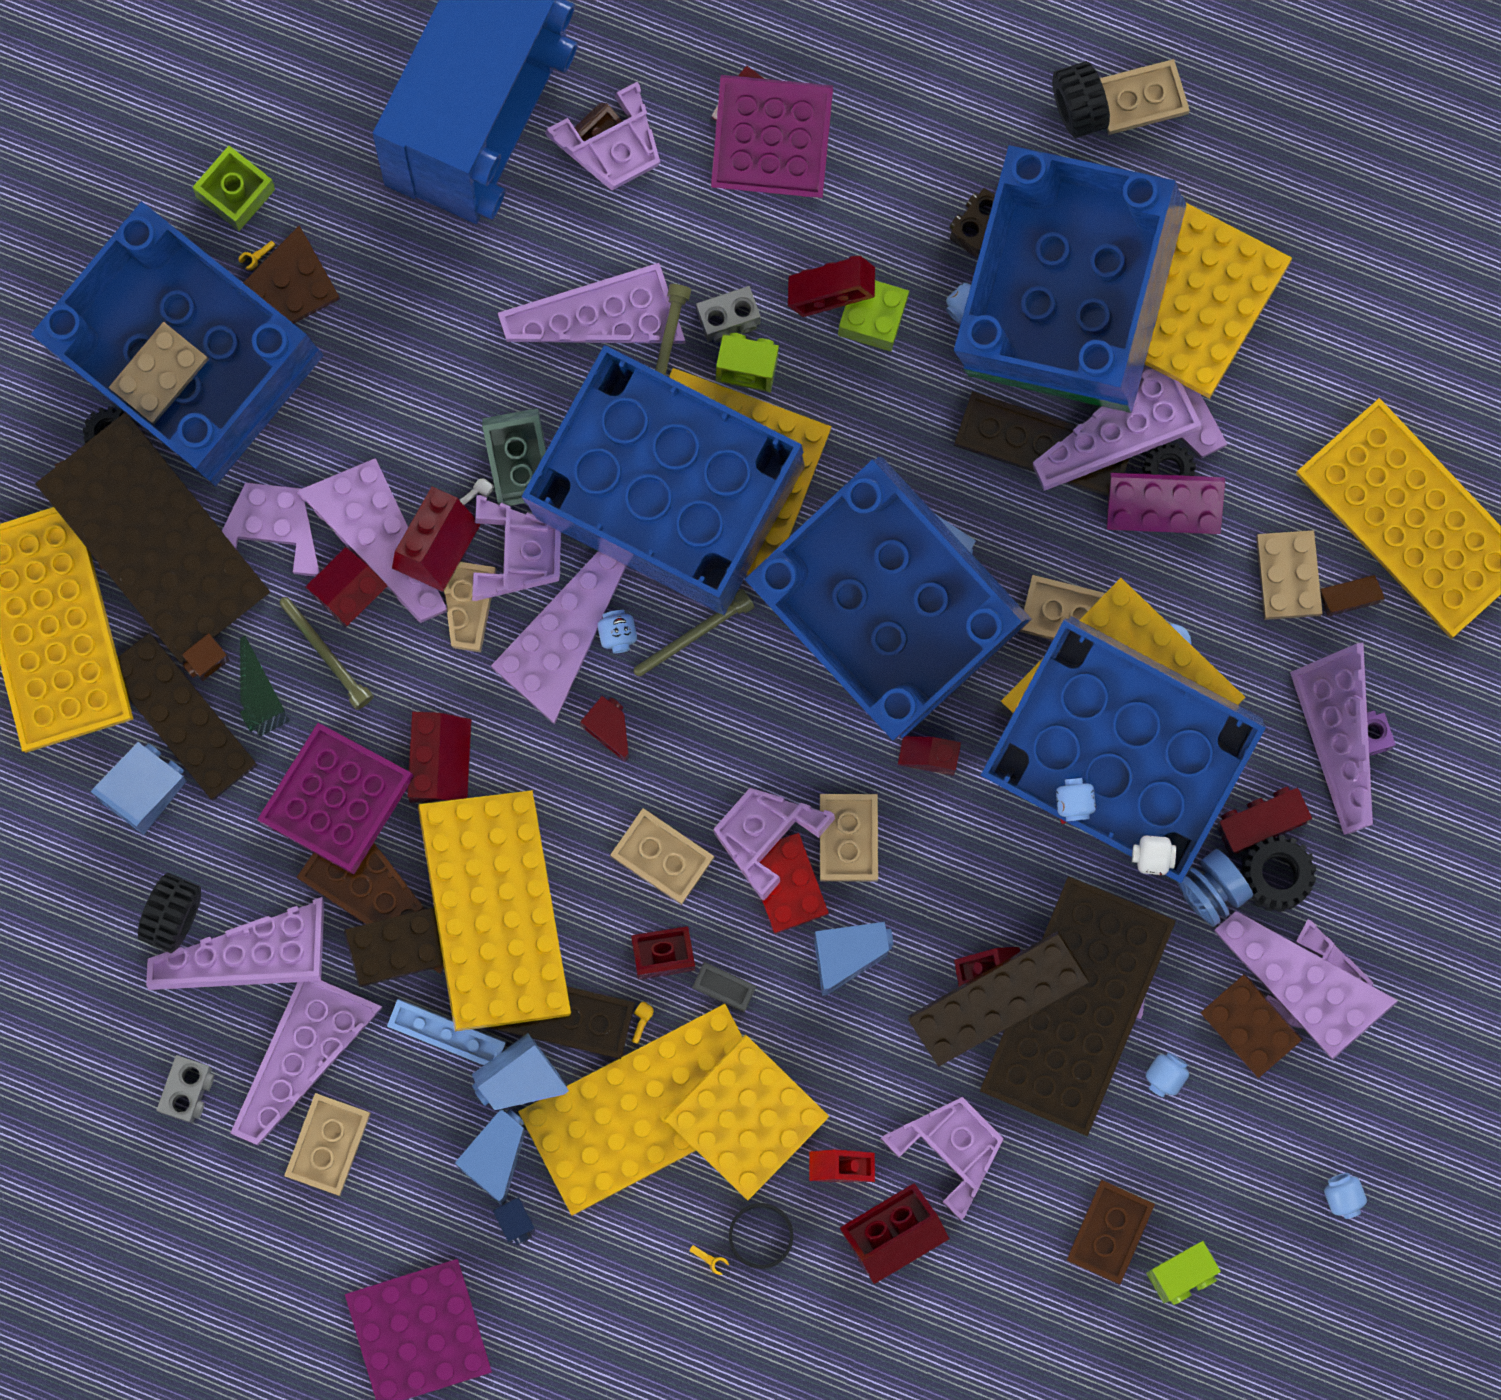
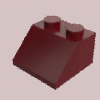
(346, 586)

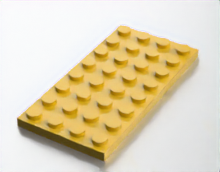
(1410, 516)
(55, 635)
(493, 910)
(613, 1120)

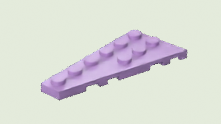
(1111, 435)
(255, 953)

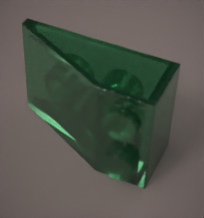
(260, 703)

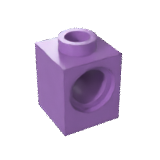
(1386, 740)

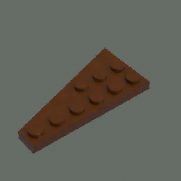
(293, 279)
(369, 894)

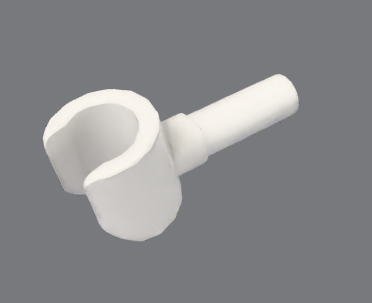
(482, 487)

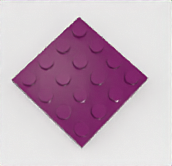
(771, 136)
(335, 798)
(418, 1332)

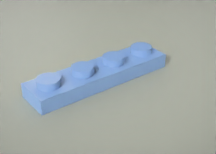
(440, 1032)

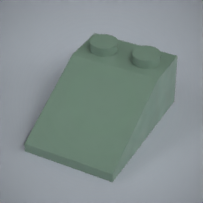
(514, 452)

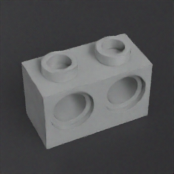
(725, 307)
(177, 1087)

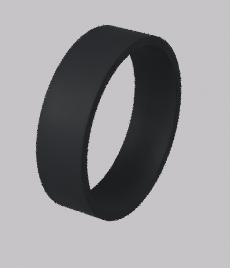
(757, 1205)

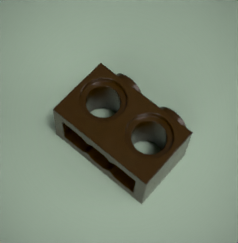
(974, 219)

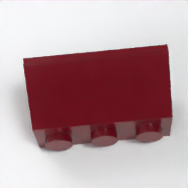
(436, 540)
(439, 757)
(894, 1233)

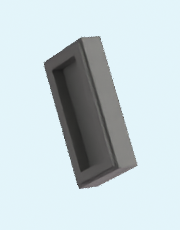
(724, 987)

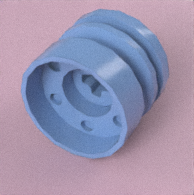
(1220, 883)

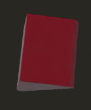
(663, 953)

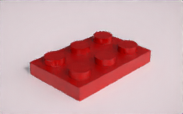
(797, 895)

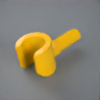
(256, 255)
(644, 1012)
(708, 1259)

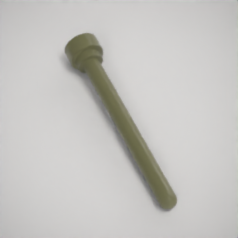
(677, 296)
(740, 604)
(359, 695)

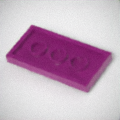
(1165, 503)

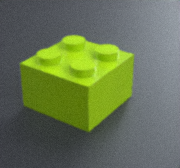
(233, 188)
(875, 319)
(747, 362)
(1183, 1272)

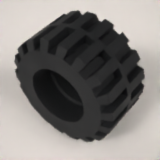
(1081, 99)
(1298, 860)
(169, 912)

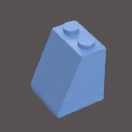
(140, 786)
(849, 952)
(518, 1076)
(494, 1154)

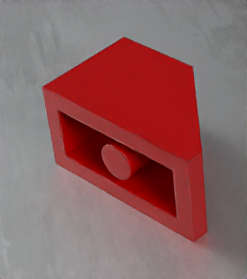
(841, 1166)

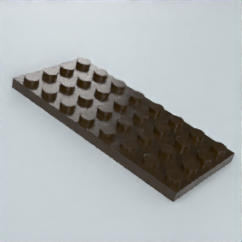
(152, 536)
(1068, 1051)

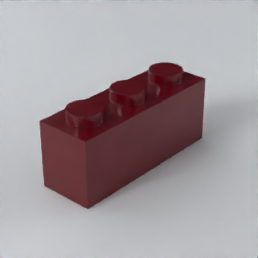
(831, 286)
(1263, 820)

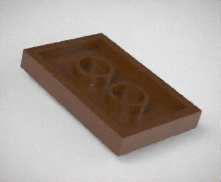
(1251, 1026)
(1110, 1232)

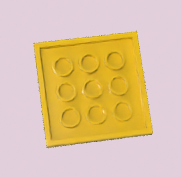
(746, 1117)

